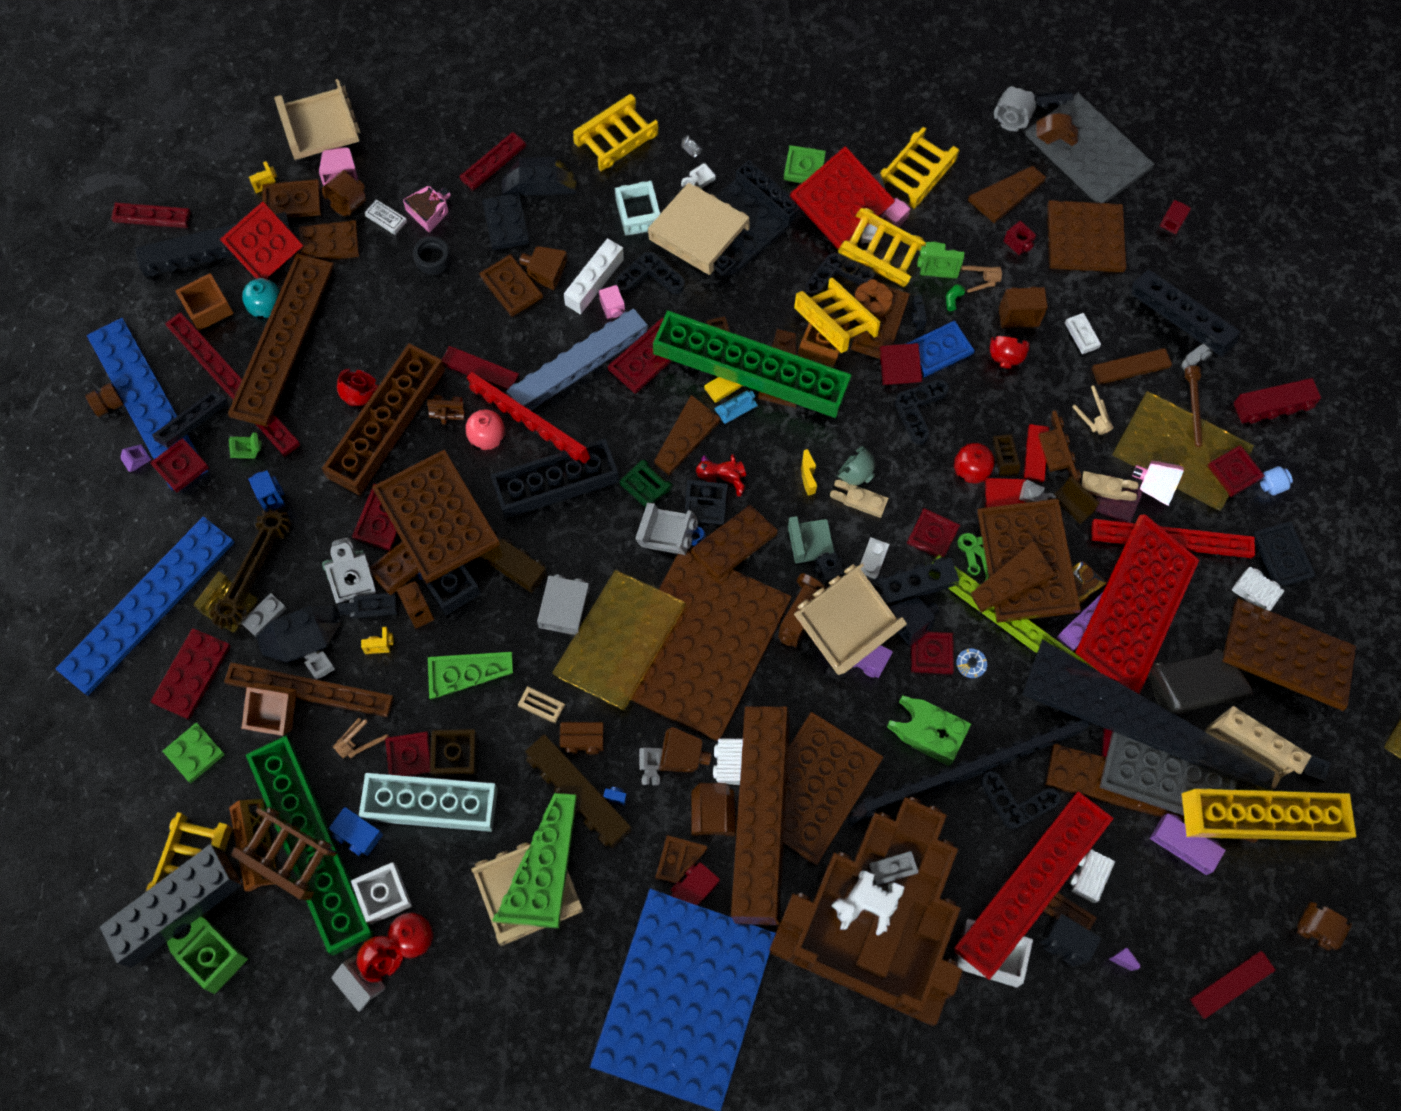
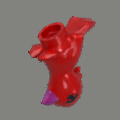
(727, 471)

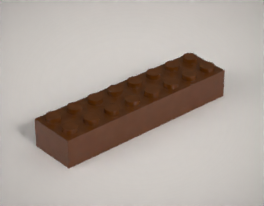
(383, 419)

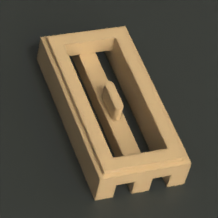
(525, 697)

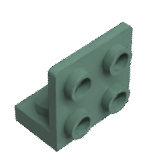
(809, 539)

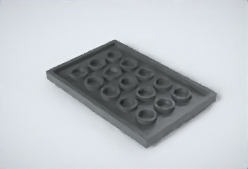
(1101, 160)
(1154, 775)

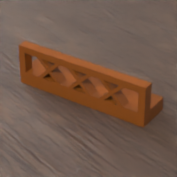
(243, 835)

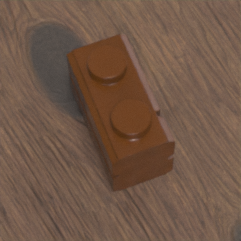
(581, 737)

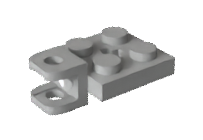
(347, 563)

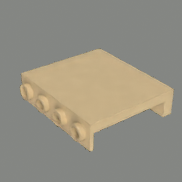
(318, 122)
(697, 227)
(848, 619)
(1259, 743)
(494, 882)

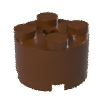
(344, 193)
(1324, 926)

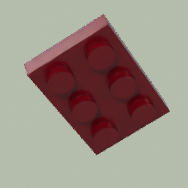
(375, 525)

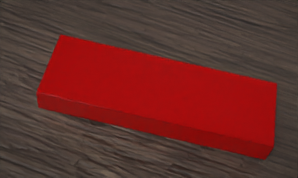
(1034, 459)

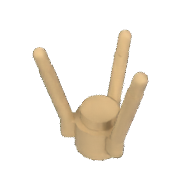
(1102, 422)

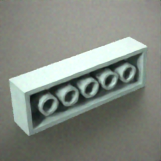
(428, 802)

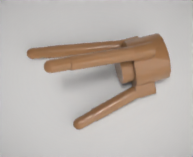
(990, 274)
(345, 745)

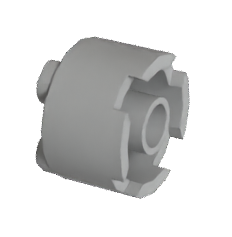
(1015, 108)

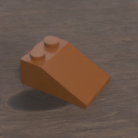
(818, 348)

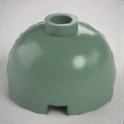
(858, 468)

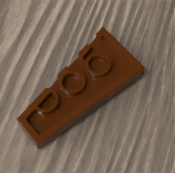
(1006, 194)

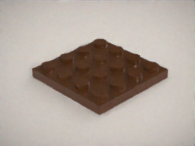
(1086, 236)

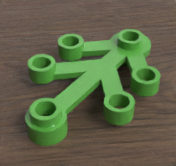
(970, 553)

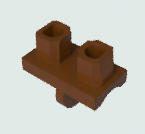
(446, 409)

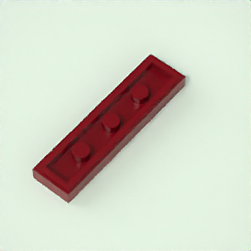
(492, 161)
(151, 215)
(490, 372)
(1232, 984)

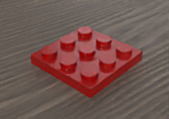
(261, 242)

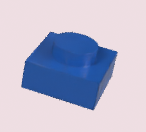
(615, 796)

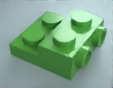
(939, 262)

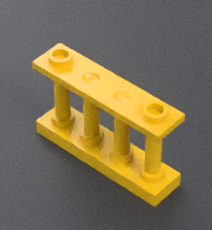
(610, 117)
(926, 182)
(867, 258)
(829, 327)
(219, 837)

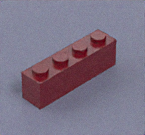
(1277, 400)
(696, 886)

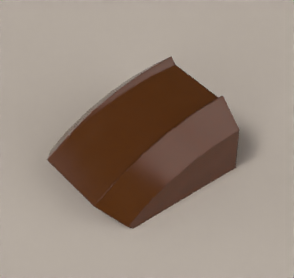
(712, 810)

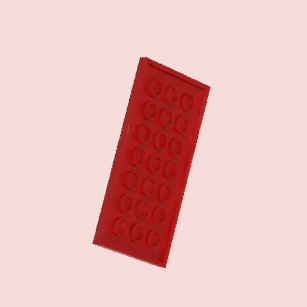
(1137, 605)

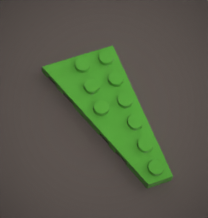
(540, 880)

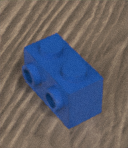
(267, 490)
(356, 832)

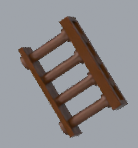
(265, 867)

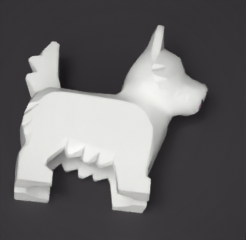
(869, 898)

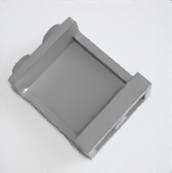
(666, 530)
(563, 604)

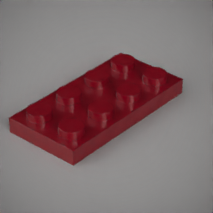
(638, 363)
(190, 674)

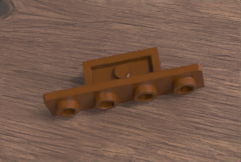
(1056, 449)

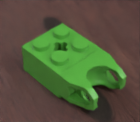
(924, 730)
(207, 955)

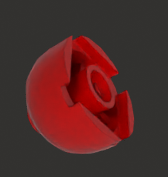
(1008, 351)
(355, 387)
(974, 462)
(411, 934)
(378, 958)

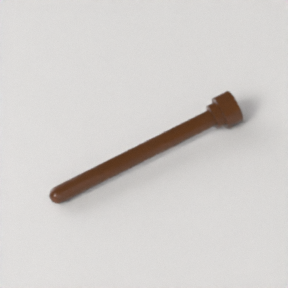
(1192, 375)

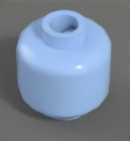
(1276, 480)

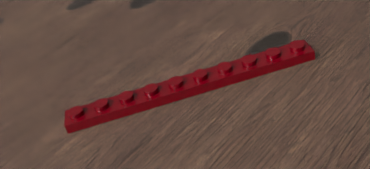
(226, 378)

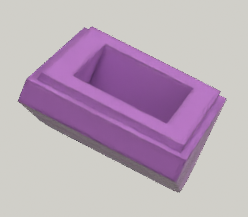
(134, 457)
(1125, 959)

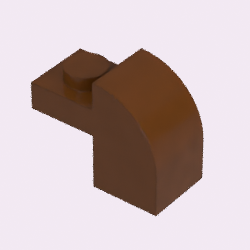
(1057, 127)

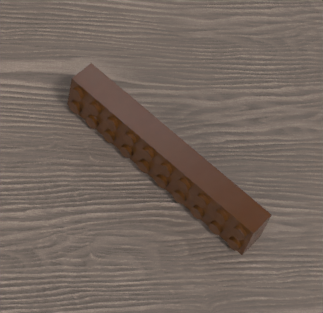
(761, 816)

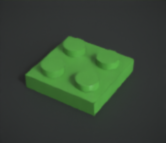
(802, 163)
(193, 752)

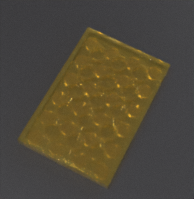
(1166, 435)
(619, 639)

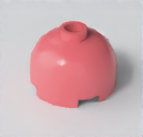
(485, 429)

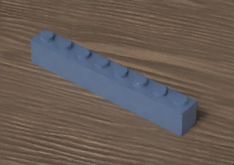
(579, 360)

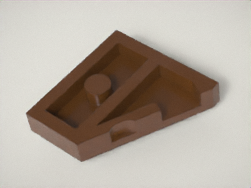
(677, 858)

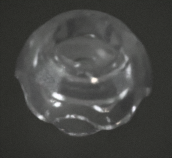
(690, 146)

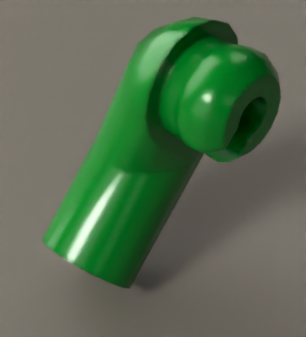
(952, 294)

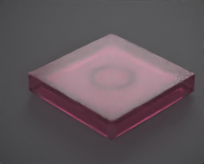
(1119, 509)

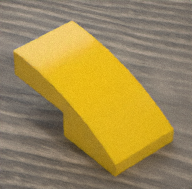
(808, 469)

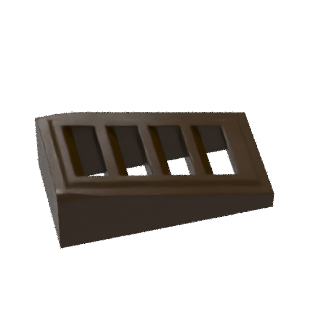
(1006, 466)

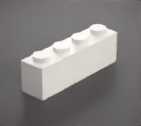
(593, 276)

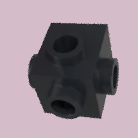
(828, 567)

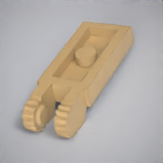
(1108, 486)
(860, 498)

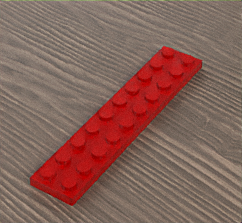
(1033, 885)

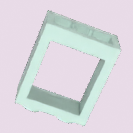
(640, 223)

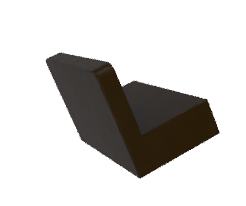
(1076, 500)

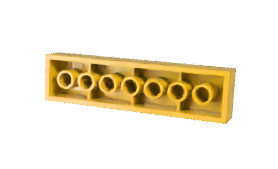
(1268, 815)

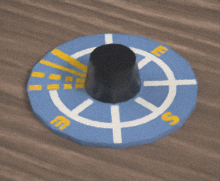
(971, 663)

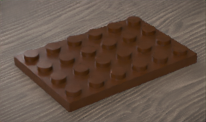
(435, 516)
(1006, 533)
(1290, 654)
(823, 784)

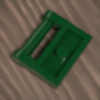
(642, 488)

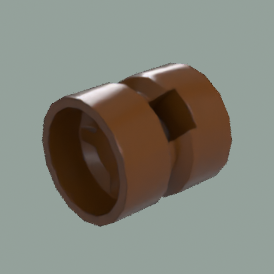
(102, 401)

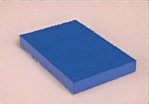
(942, 348)

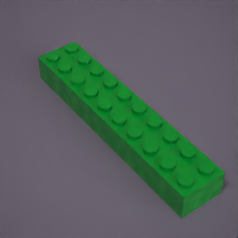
(751, 364)
(290, 793)

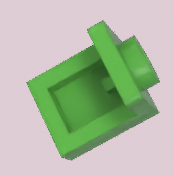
(244, 446)

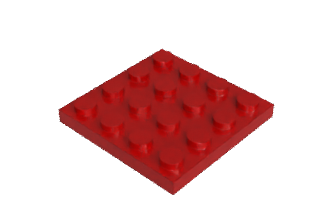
(837, 194)

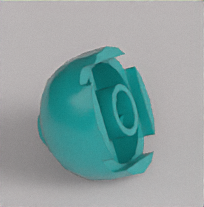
(260, 297)

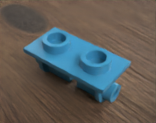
(736, 406)

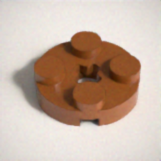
(878, 290)

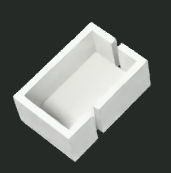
(1014, 967)

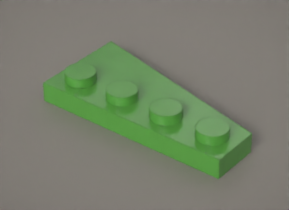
(460, 672)

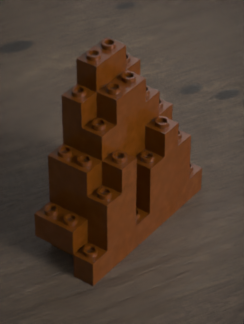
(899, 965)

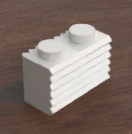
(1258, 589)
(729, 761)
(1091, 876)

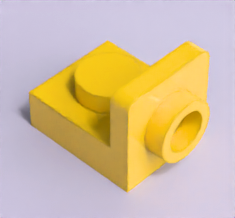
(264, 177)
(376, 644)

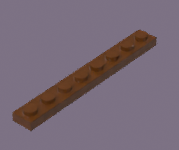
(313, 690)

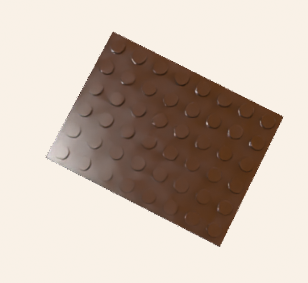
(711, 646)

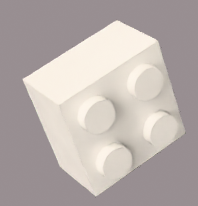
(381, 893)

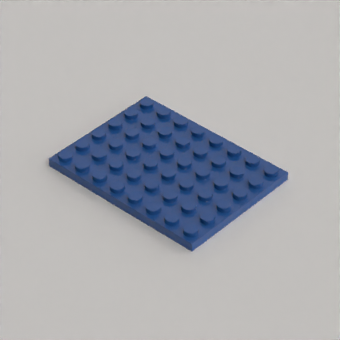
(683, 1000)

